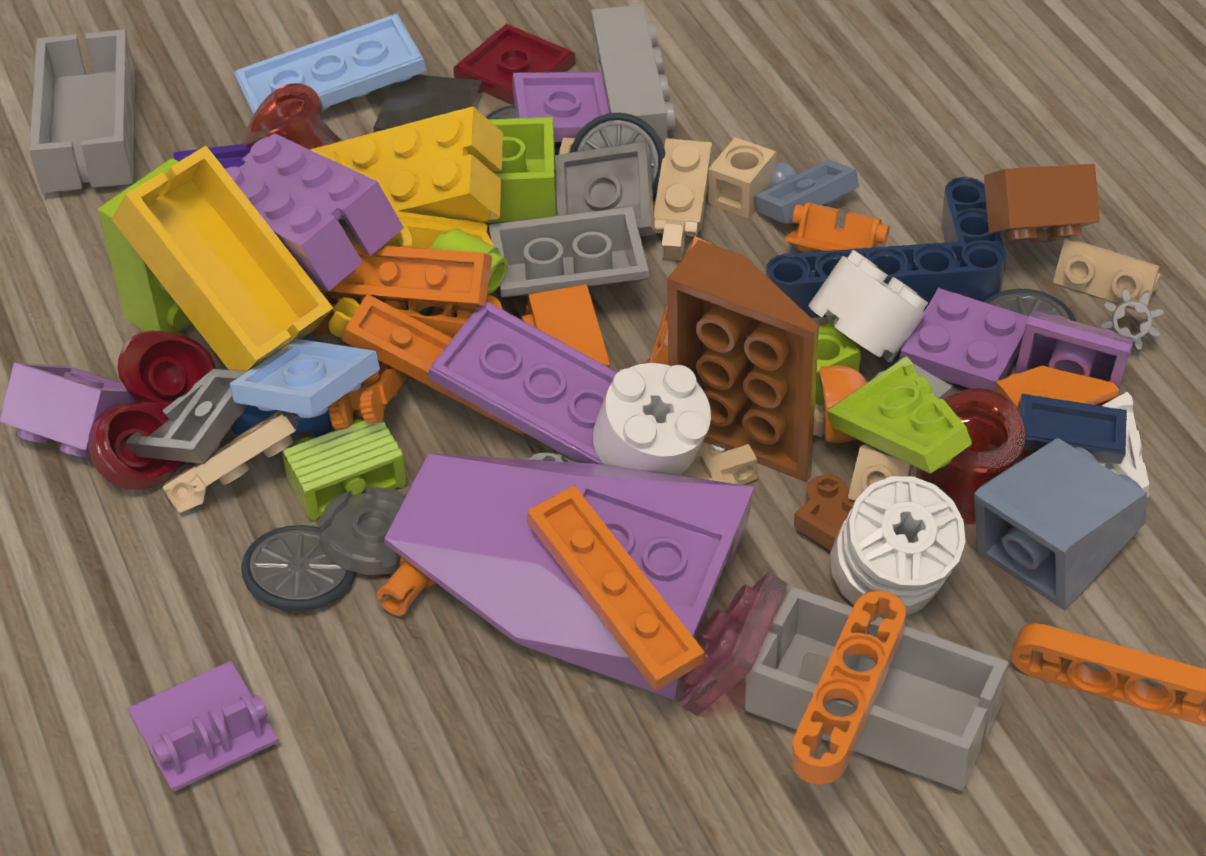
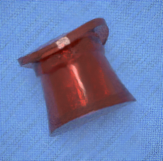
(293, 114)
(996, 446)

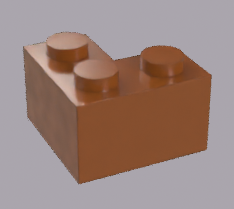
(1042, 202)

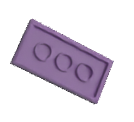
(526, 380)

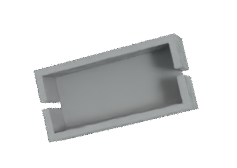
(82, 120)
(929, 708)

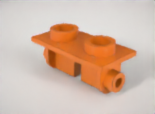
(820, 232)

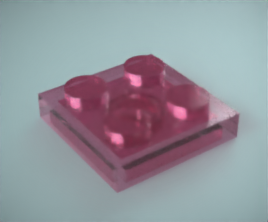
(732, 642)

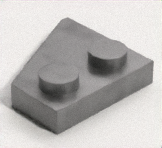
(195, 421)

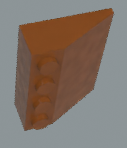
(748, 354)

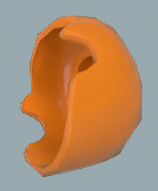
(838, 384)

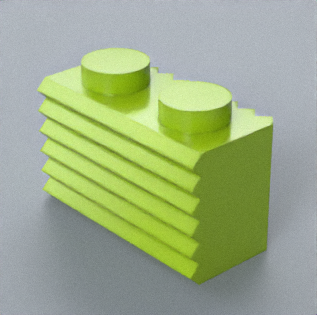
(343, 462)

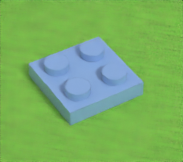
(305, 377)

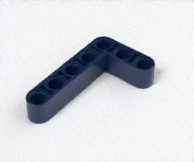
(966, 263)

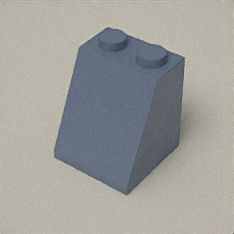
(1057, 520)

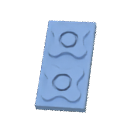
(339, 65)

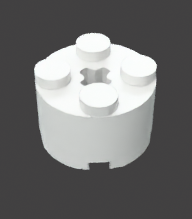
(867, 308)
(652, 419)

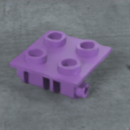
(203, 725)

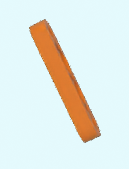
(1042, 654)
(847, 684)

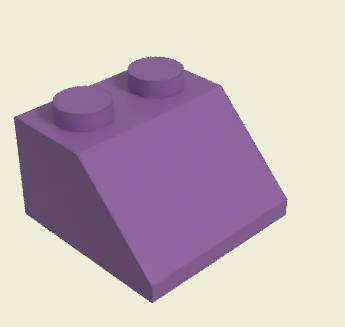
(1073, 348)
(58, 404)

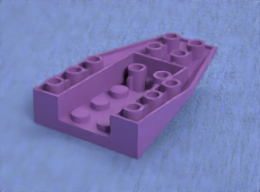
(473, 539)

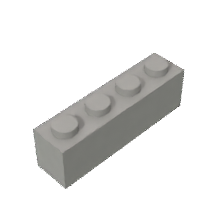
(632, 66)

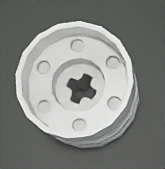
(874, 558)

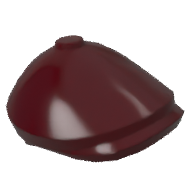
(162, 365)
(115, 458)

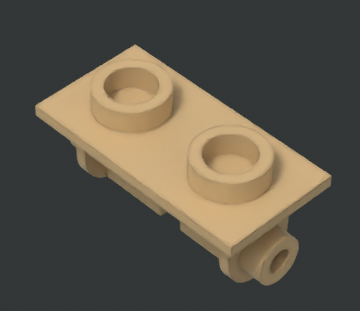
(1104, 272)

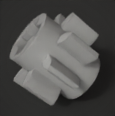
(1140, 306)

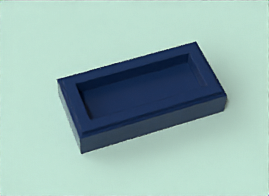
(1081, 425)

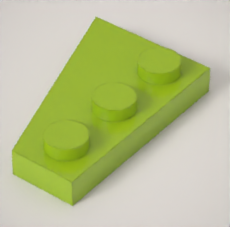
(903, 419)

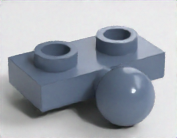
(819, 185)

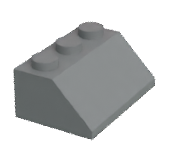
(570, 252)

